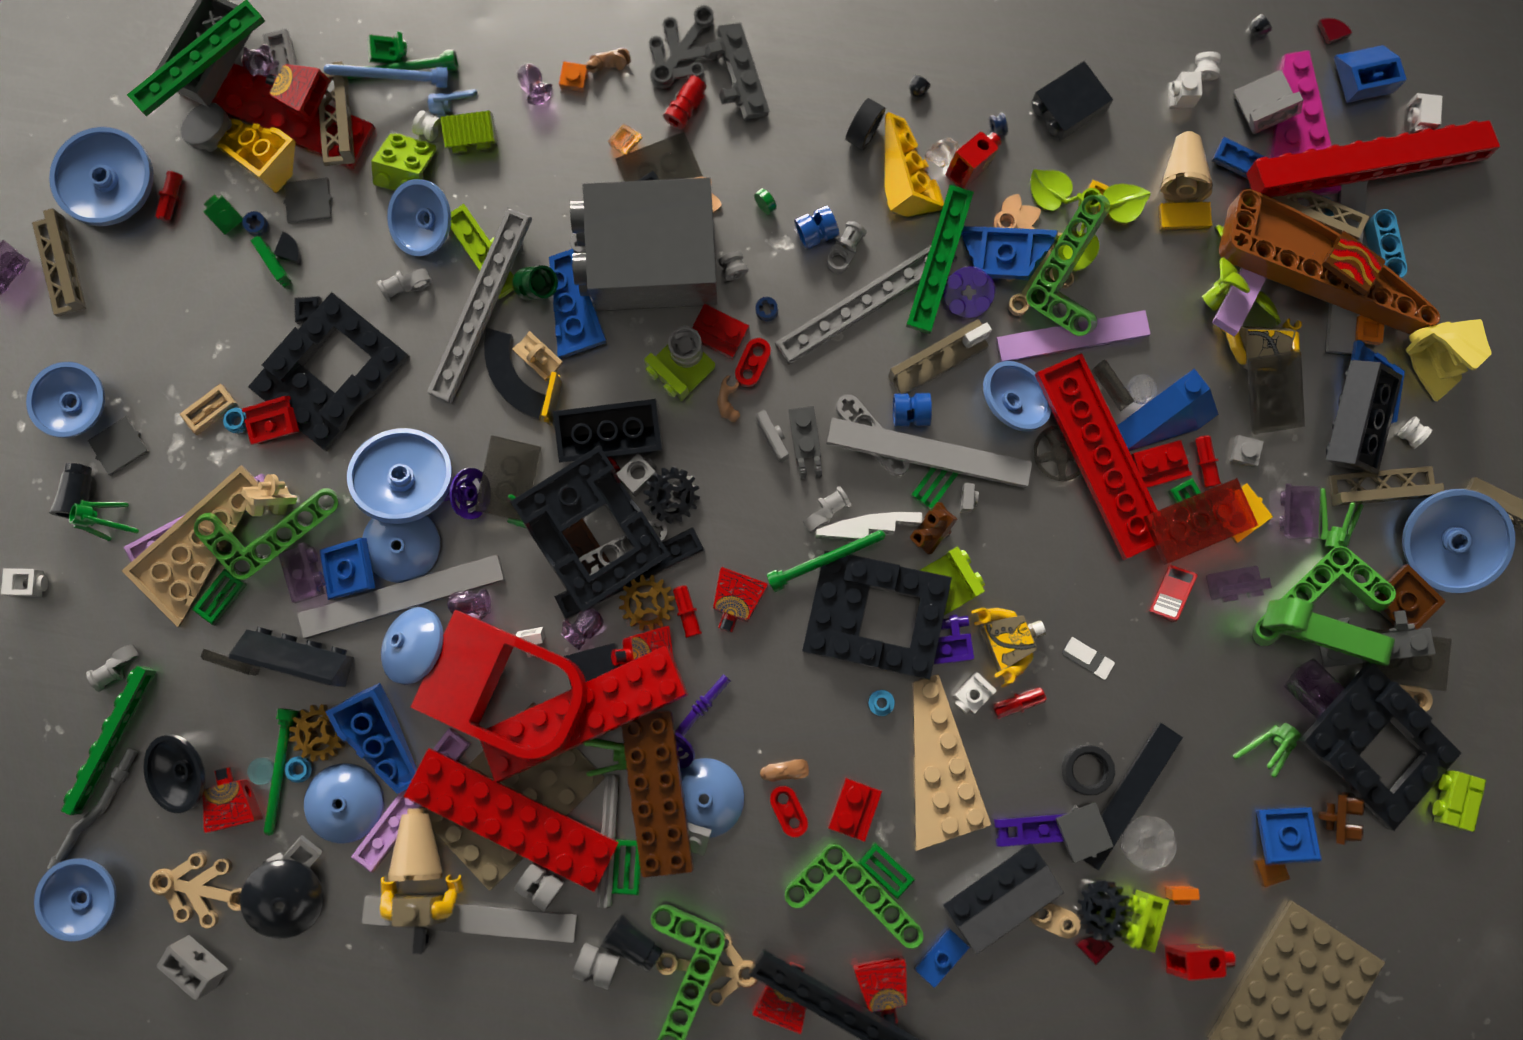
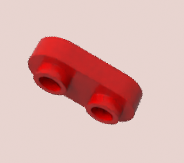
(752, 363)
(789, 810)

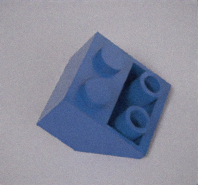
(1369, 73)

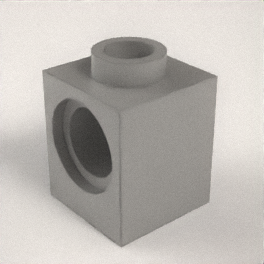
(635, 486)

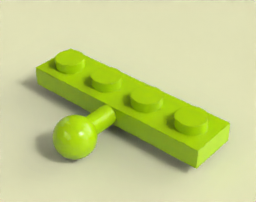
(475, 241)

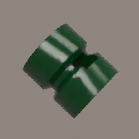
(535, 282)

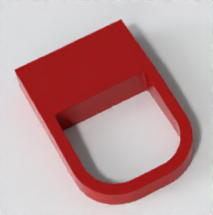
(468, 673)

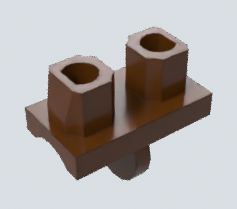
(933, 528)
(1346, 806)

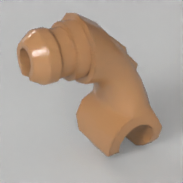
(616, 59)
(724, 405)
(787, 770)

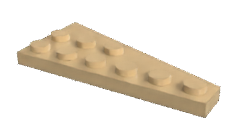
(178, 561)
(944, 783)

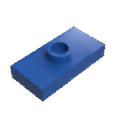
(1235, 157)
(941, 957)

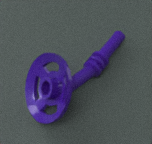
(465, 493)
(695, 713)

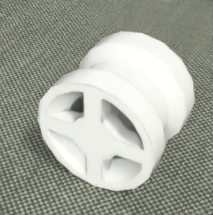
(1208, 65)
(426, 126)
(1414, 432)

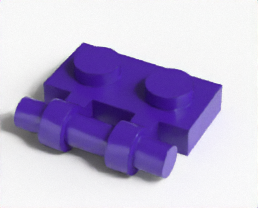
(954, 647)

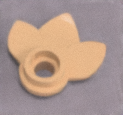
(1016, 214)

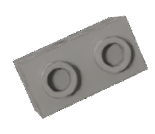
(192, 967)

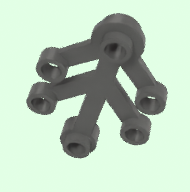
(680, 51)

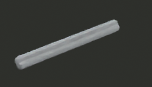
(609, 825)

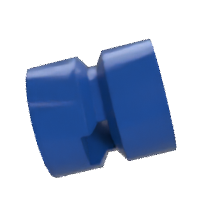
(816, 227)
(921, 409)

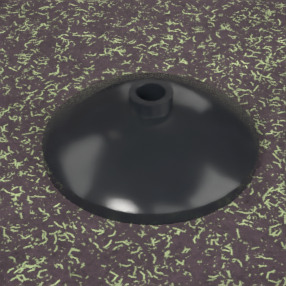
(174, 773)
(286, 883)

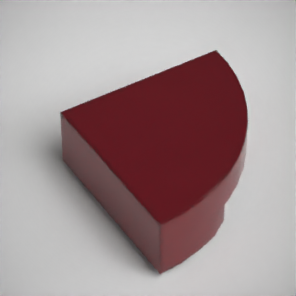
(1333, 30)
(1094, 949)

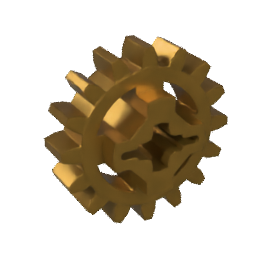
(639, 613)
(312, 740)

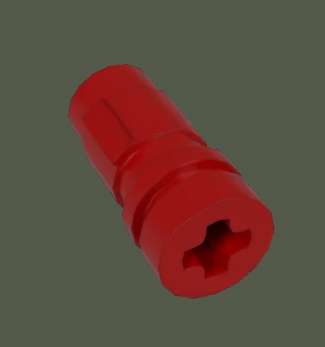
(687, 99)

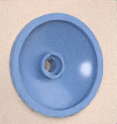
(410, 214)
(54, 391)
(1016, 396)
(417, 553)
(412, 645)
(724, 794)
(360, 797)
(60, 903)

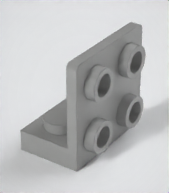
(1268, 101)

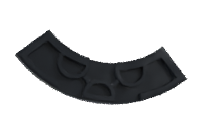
(504, 377)

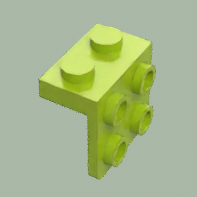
(400, 161)
(677, 380)
(964, 583)
(1146, 921)

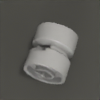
(685, 346)
(542, 895)
(596, 966)

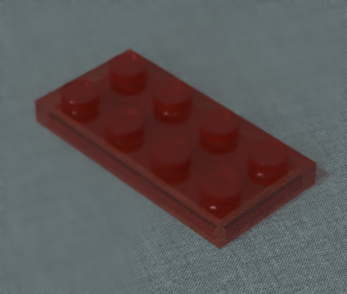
(1200, 521)

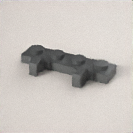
(746, 86)
(1407, 643)

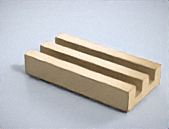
(209, 409)

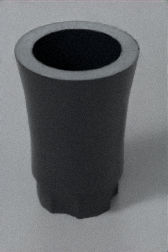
(73, 488)
(632, 944)

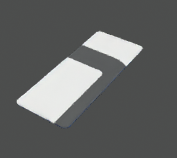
(1088, 658)

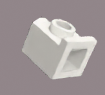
(1185, 90)
(1424, 112)
(23, 582)
(977, 683)

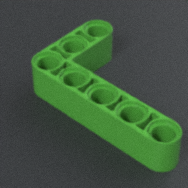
(1065, 267)
(270, 537)
(1335, 573)
(1296, 619)
(858, 888)
(692, 976)

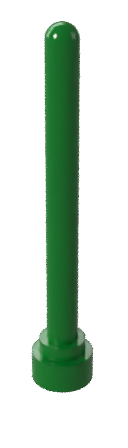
(446, 60)
(780, 578)
(285, 720)

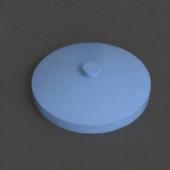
(101, 176)
(399, 476)
(1459, 540)

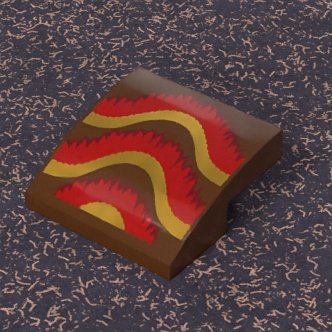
(1353, 263)

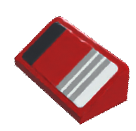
(1173, 593)

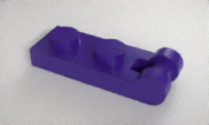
(1028, 830)

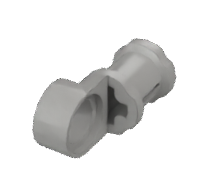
(845, 246)
(413, 281)
(829, 506)
(112, 668)

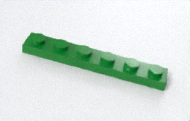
(196, 57)
(939, 259)
(105, 746)

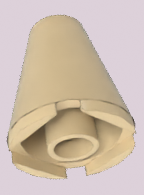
(1187, 171)
(415, 849)

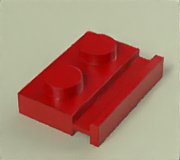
(720, 331)
(270, 420)
(1162, 464)
(855, 809)

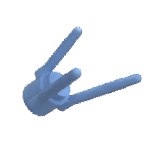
(442, 103)

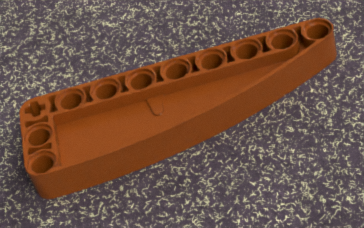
(1291, 249)

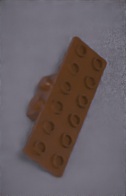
(657, 795)

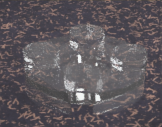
(1164, 842)

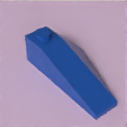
(1175, 411)
(374, 732)

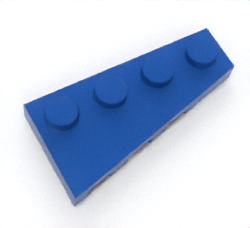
(575, 315)

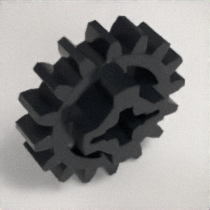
(682, 491)
(1104, 910)

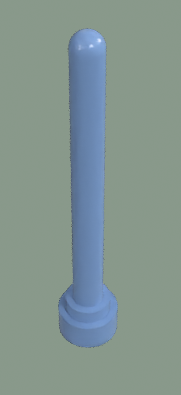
(436, 77)

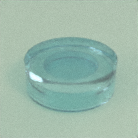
(260, 771)

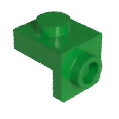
(386, 49)
(222, 213)

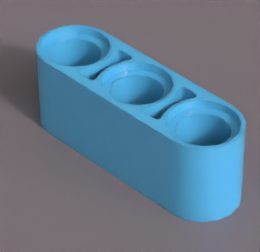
(1388, 236)

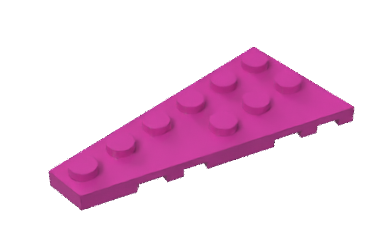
(1310, 127)

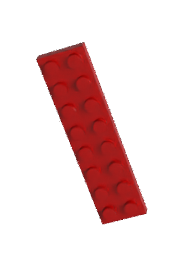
(249, 100)
(1099, 452)
(611, 703)
(511, 819)

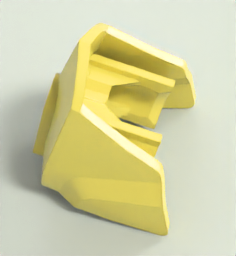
(1444, 351)

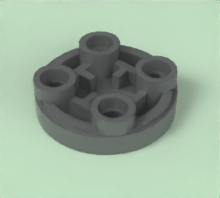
(205, 126)

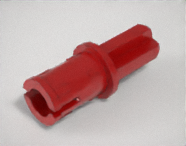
(168, 196)
(1207, 461)
(686, 611)
(1019, 703)

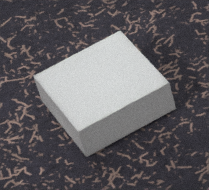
(977, 335)

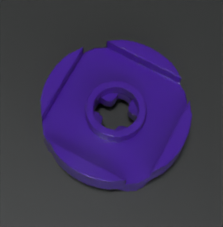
(980, 302)

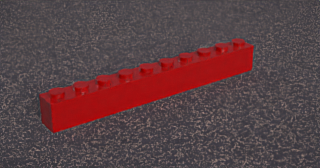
(1373, 159)

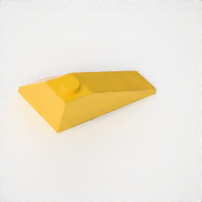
(261, 151)
(906, 178)

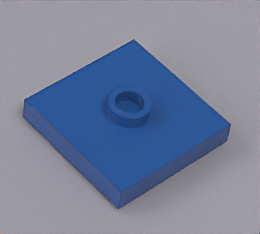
(347, 568)
(1288, 836)

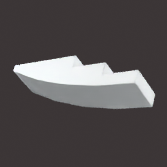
(859, 527)

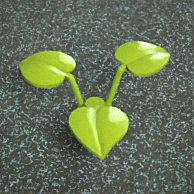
(1054, 187)
(1230, 276)

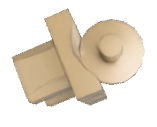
(537, 356)
(268, 493)

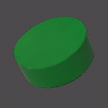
(765, 201)

